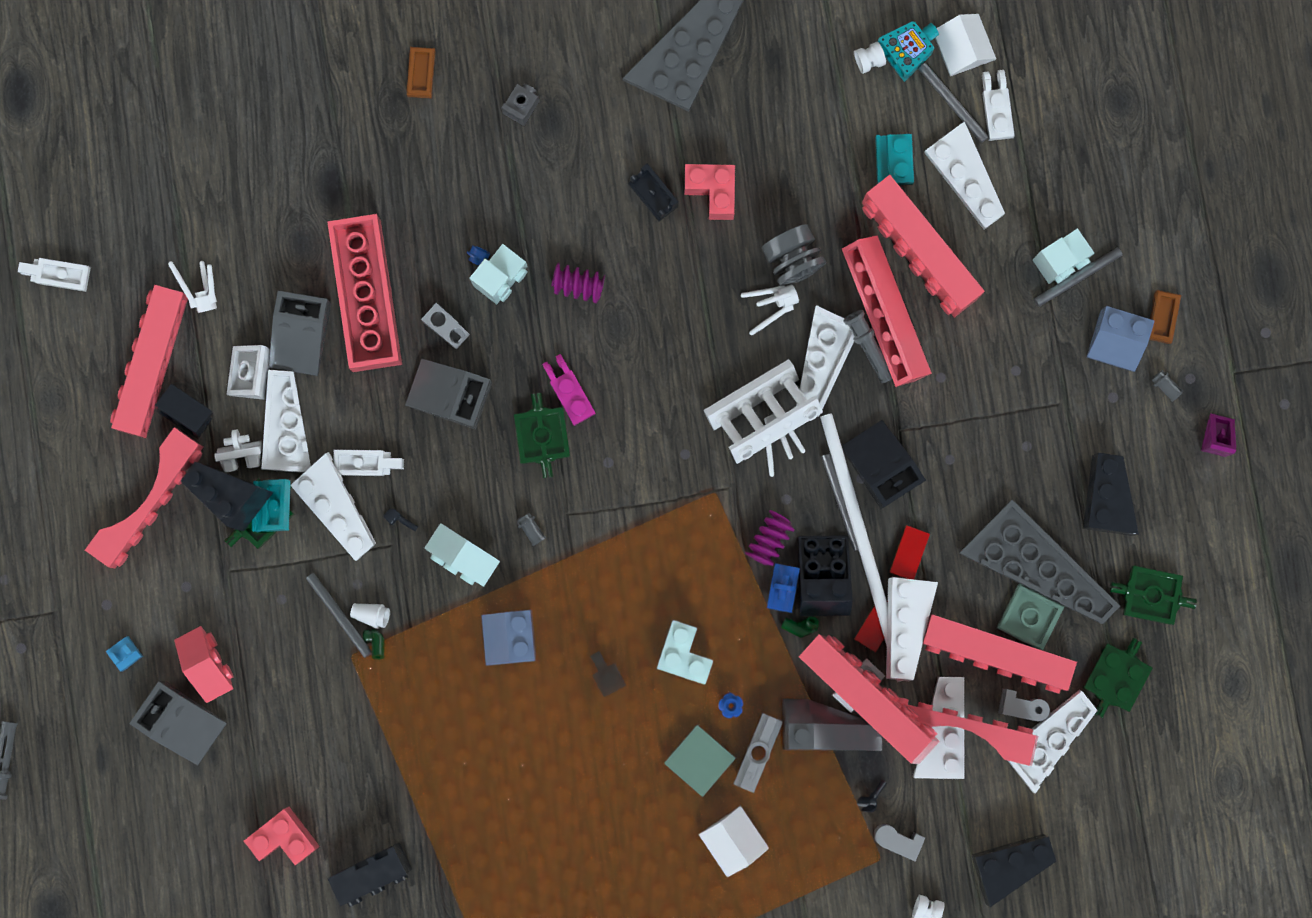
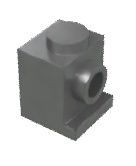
(521, 112)

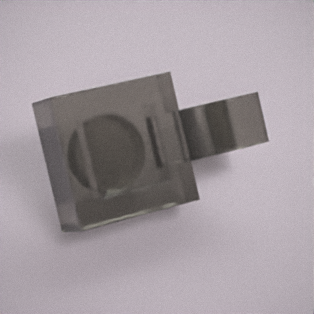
(608, 677)

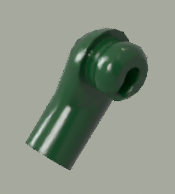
(801, 628)
(378, 643)

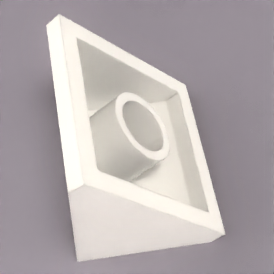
(964, 43)
(249, 372)
(734, 841)

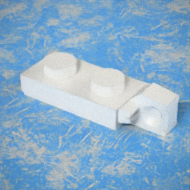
(57, 273)
(365, 462)

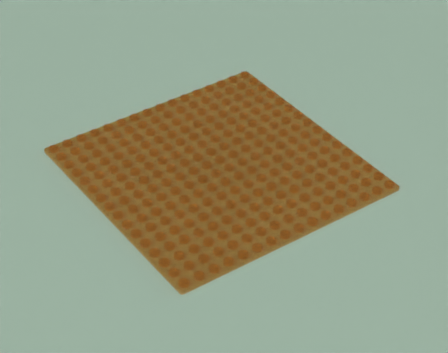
(563, 795)

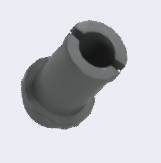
(1167, 385)
(531, 529)

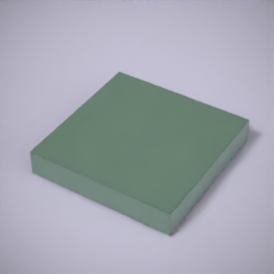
(1030, 617)
(699, 760)

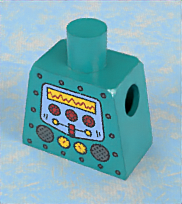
(908, 47)

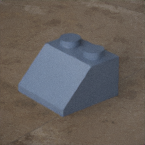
(1120, 338)
(509, 637)

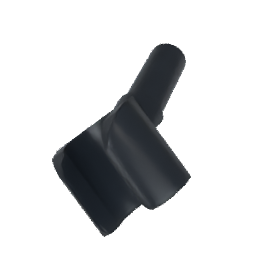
(393, 515)
(870, 803)

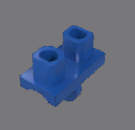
(783, 588)

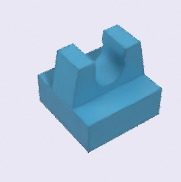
(124, 653)

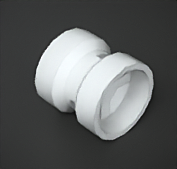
(870, 57)
(927, 909)

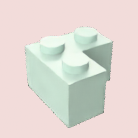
(1061, 257)
(498, 274)
(461, 556)
(678, 659)

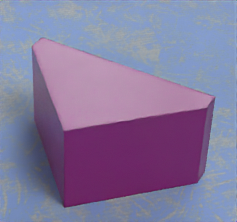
(1220, 436)

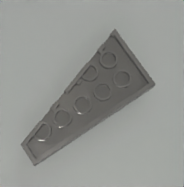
(685, 54)
(1028, 555)

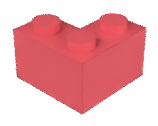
(715, 181)
(203, 664)
(285, 832)

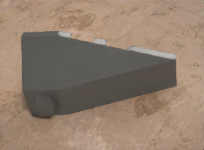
(821, 727)

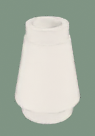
(371, 614)

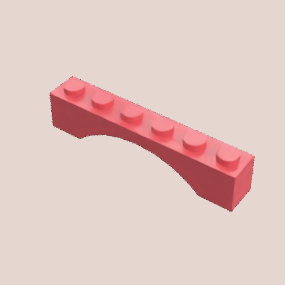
(176, 456)
(1011, 744)

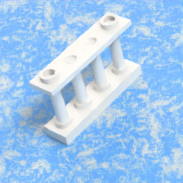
(751, 395)

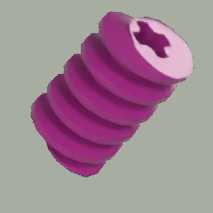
(577, 283)
(770, 539)

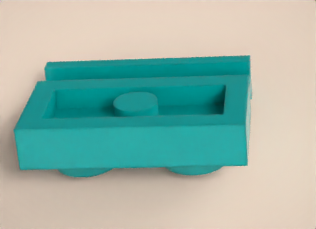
(895, 158)
(275, 512)

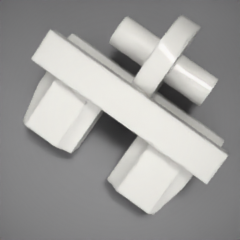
(228, 455)

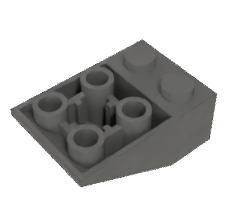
(298, 332)
(449, 393)
(178, 722)

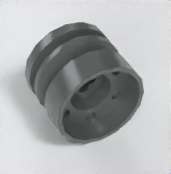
(792, 252)

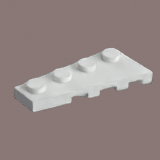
(965, 173)
(825, 355)
(283, 428)
(327, 497)
(907, 622)
(1055, 737)
(947, 757)

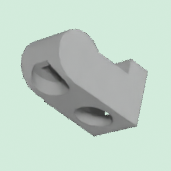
(445, 326)
(1028, 709)
(889, 838)

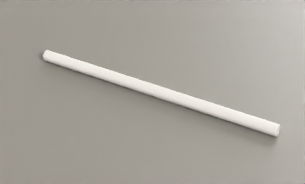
(856, 521)

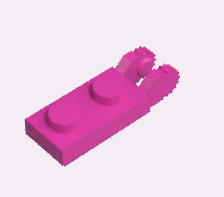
(570, 393)

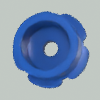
(477, 255)
(724, 705)

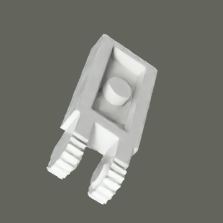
(997, 108)

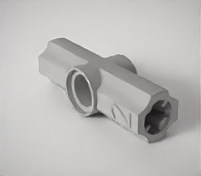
(764, 736)

